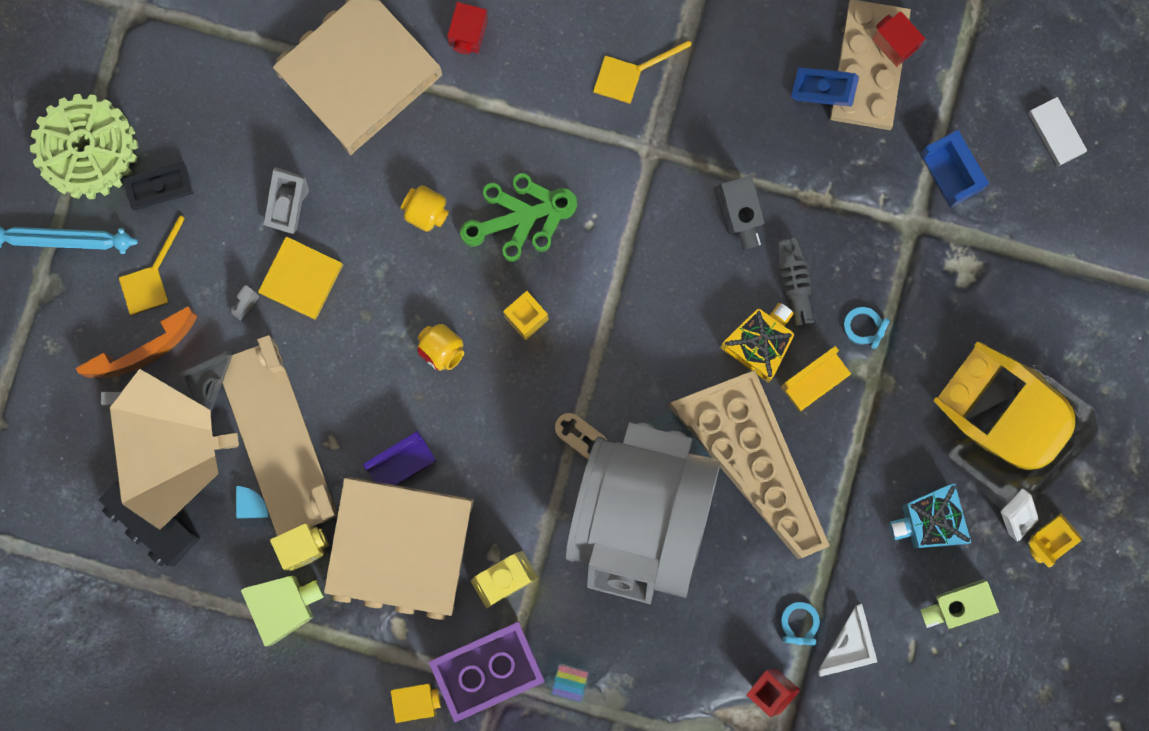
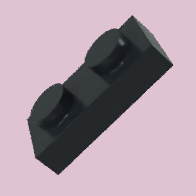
(158, 186)

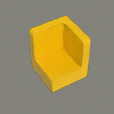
(526, 315)

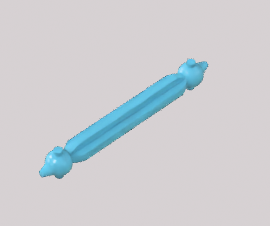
(67, 238)

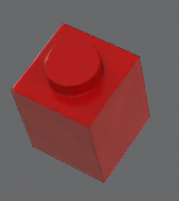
(467, 28)
(897, 38)
(773, 692)

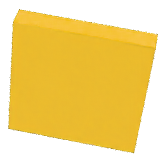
(300, 278)

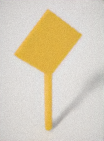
(619, 78)
(145, 287)

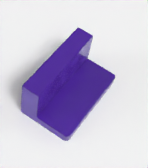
(401, 460)

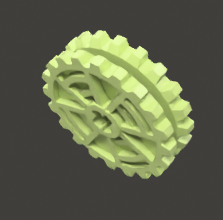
(67, 131)

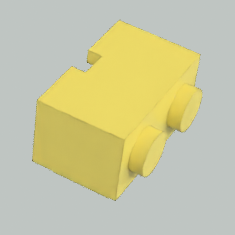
(300, 546)

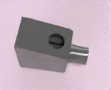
(738, 196)

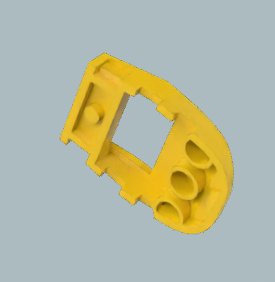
(1032, 426)

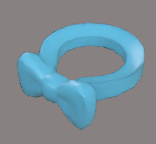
(873, 340)
(790, 637)

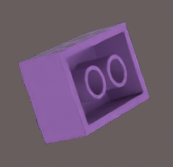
(486, 671)

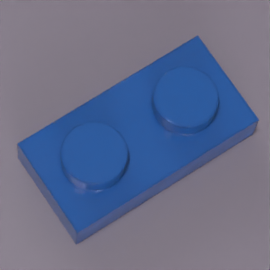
(825, 86)

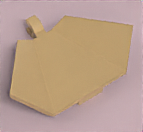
(162, 448)

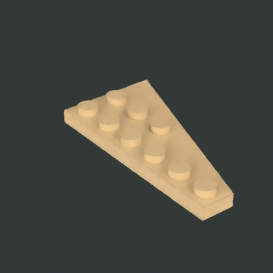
(742, 432)

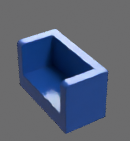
(954, 168)

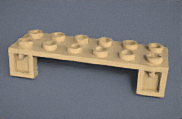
(277, 438)

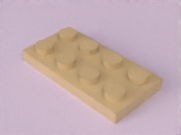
(878, 76)

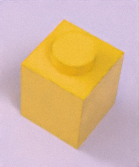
(415, 702)

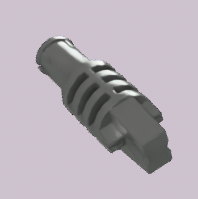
(796, 280)

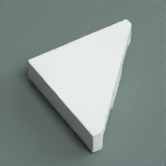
(852, 646)

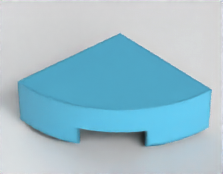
(250, 504)

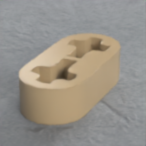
(582, 427)

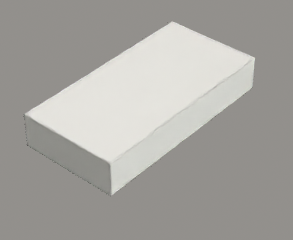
(1057, 131)
(1020, 515)

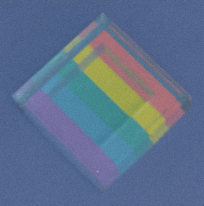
(570, 683)

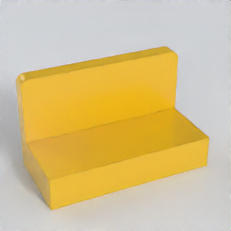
(816, 379)

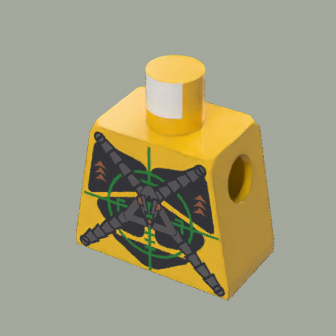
(761, 341)

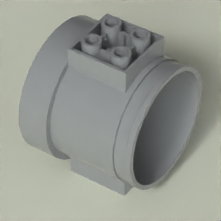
(642, 513)

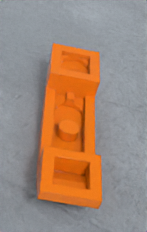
(175, 327)

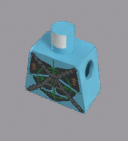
(933, 520)

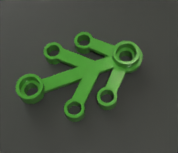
(522, 215)

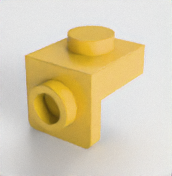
(1053, 540)

